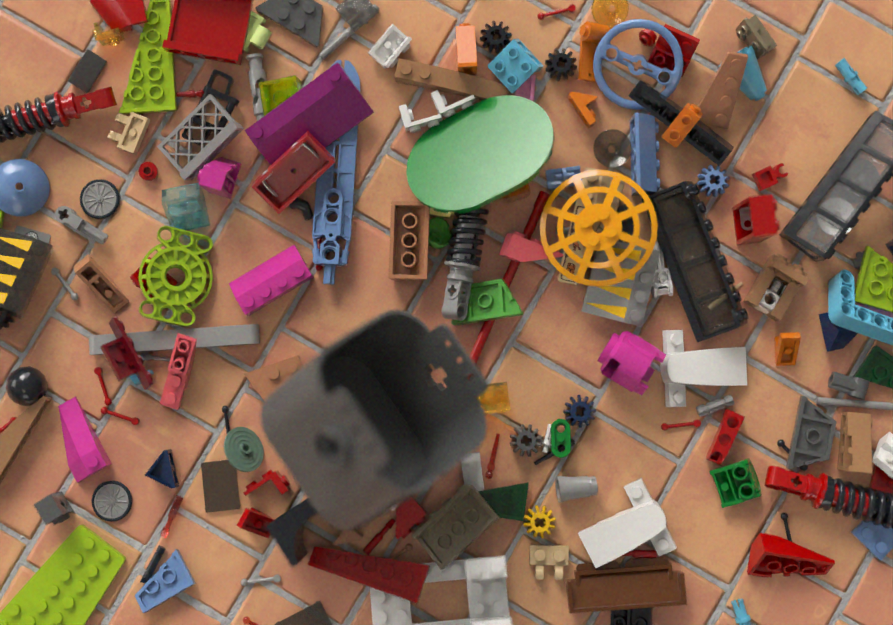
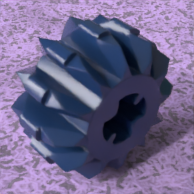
(586, 412)

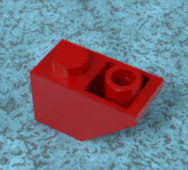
(407, 515)

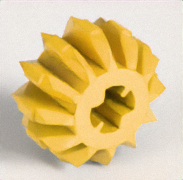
(537, 528)

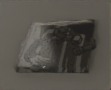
(356, 12)

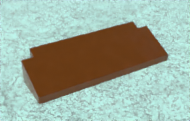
(637, 585)

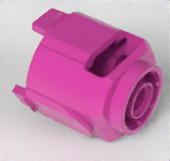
(628, 361)

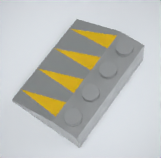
(626, 299)

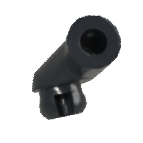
(304, 206)

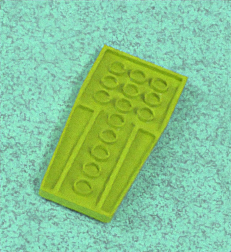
(67, 583)

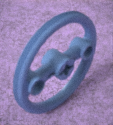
(605, 44)

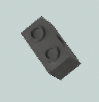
(54, 508)

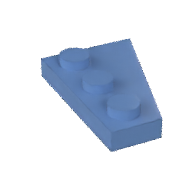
(166, 583)

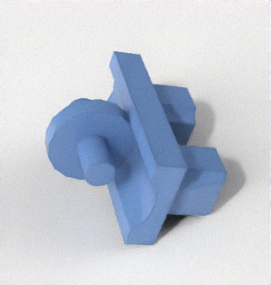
(558, 176)

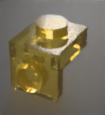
(109, 37)

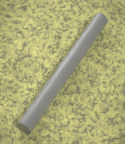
(338, 41)
(854, 403)

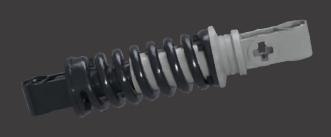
(463, 262)

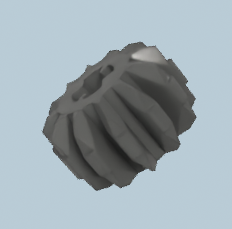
(529, 435)

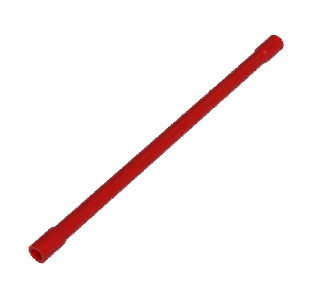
(510, 273)

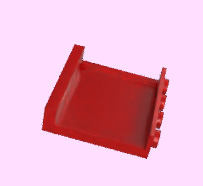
(209, 29)

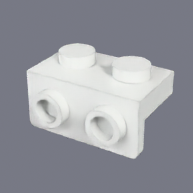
(389, 47)

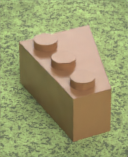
(855, 442)

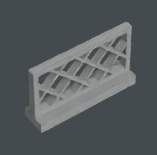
(207, 152)

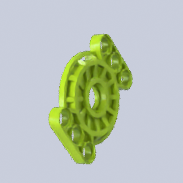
(175, 256)

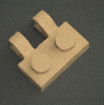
(133, 132)
(549, 555)

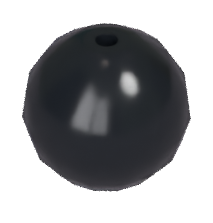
(26, 385)

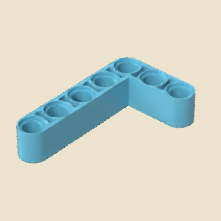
(847, 315)

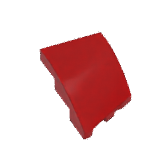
(121, 13)

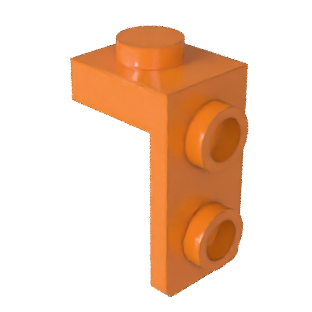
(682, 124)

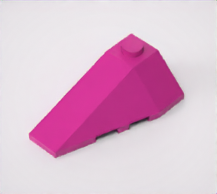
(82, 445)

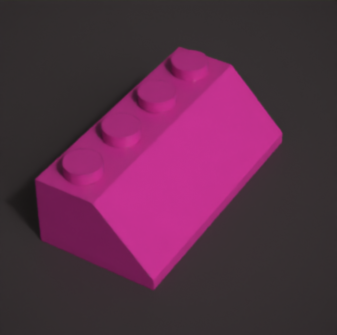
(270, 280)

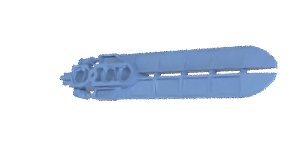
(343, 207)

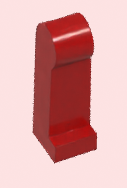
(724, 436)

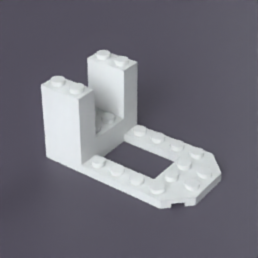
(485, 594)

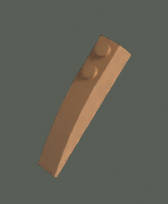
(447, 80)
(18, 432)

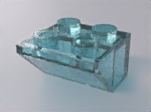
(185, 207)

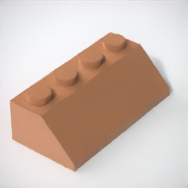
(409, 241)

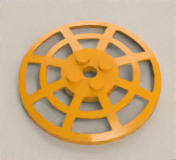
(598, 241)

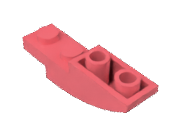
(179, 371)

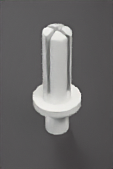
(547, 441)

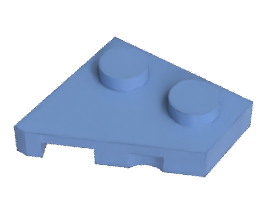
(874, 538)

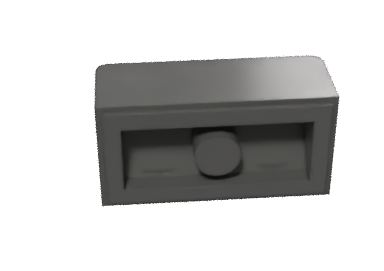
(87, 71)

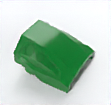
(736, 482)

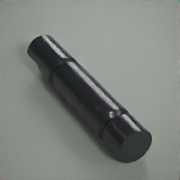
(153, 563)

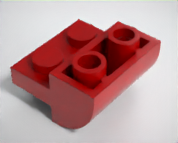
(663, 55)

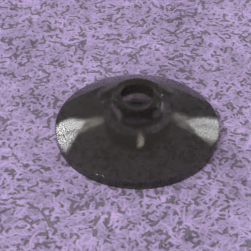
(614, 139)

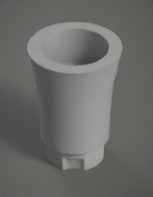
(575, 487)

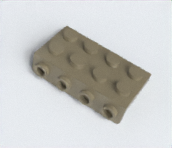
(455, 525)

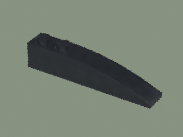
(666, 111)

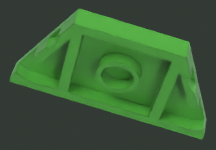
(489, 302)

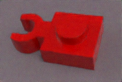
(768, 177)

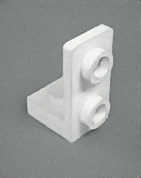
(440, 102)
(415, 126)
(472, 471)

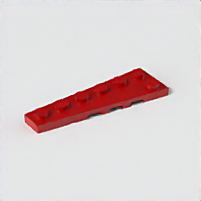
(383, 574)

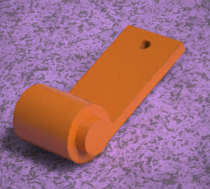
(591, 35)

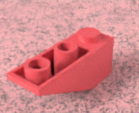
(523, 250)

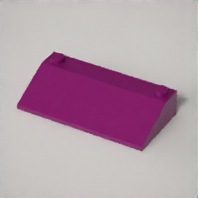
(323, 107)

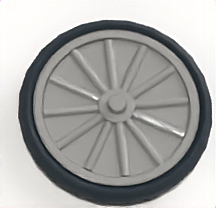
(99, 199)
(111, 501)

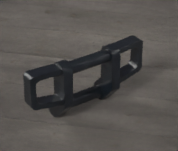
(232, 102)

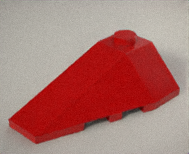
(777, 555)

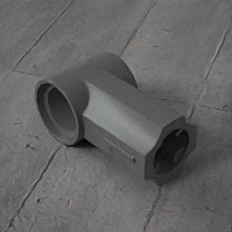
(853, 386)

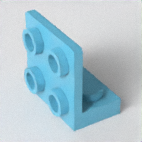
(514, 65)

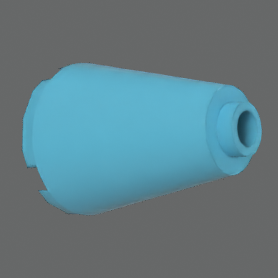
(752, 80)

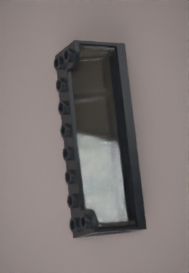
(696, 262)

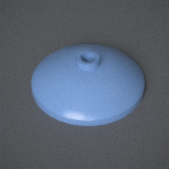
(34, 191)

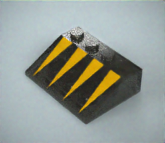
(21, 269)

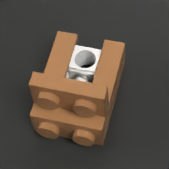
(785, 273)

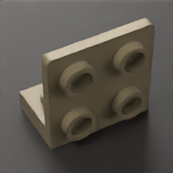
(755, 34)

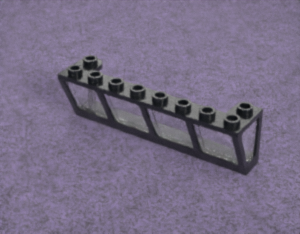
(844, 190)

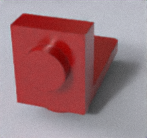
(280, 482)

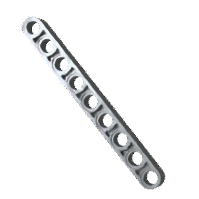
(166, 339)

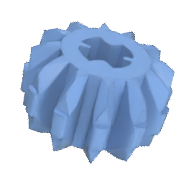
(716, 187)

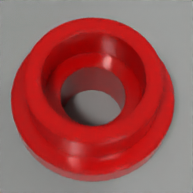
(647, 37)
(152, 175)

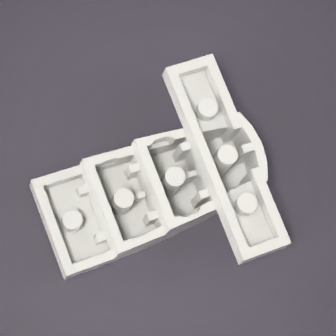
(698, 367)
(629, 528)

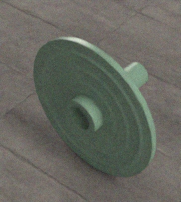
(243, 449)

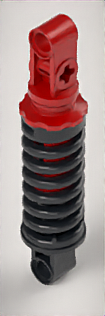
(54, 111)
(829, 492)

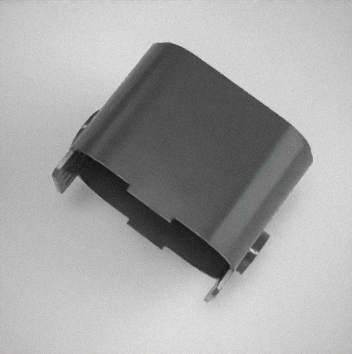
(369, 420)

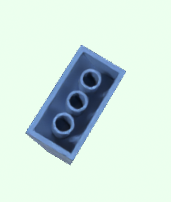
(643, 153)

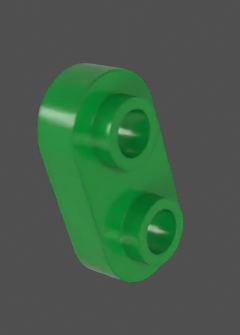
(560, 438)

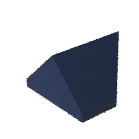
(834, 336)
(164, 470)

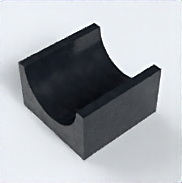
(288, 531)

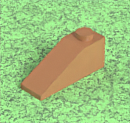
(100, 283)

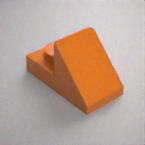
(580, 103)
(786, 348)

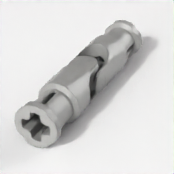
(256, 75)

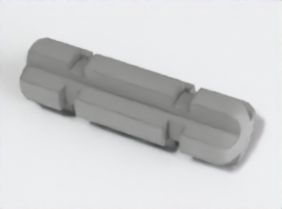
(715, 405)

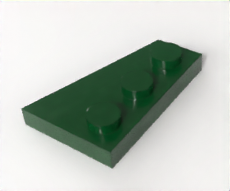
(877, 368)
(507, 501)

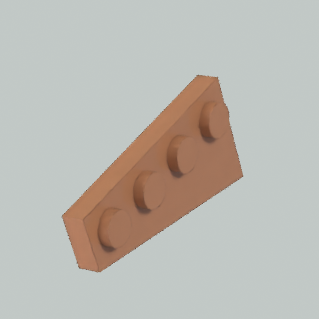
(723, 91)

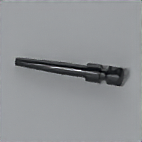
(550, 454)

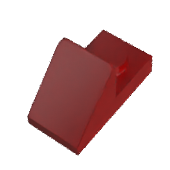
(255, 522)

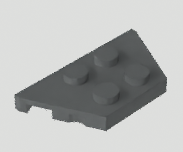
(297, 16)
(811, 435)

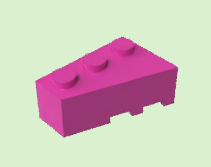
(219, 176)

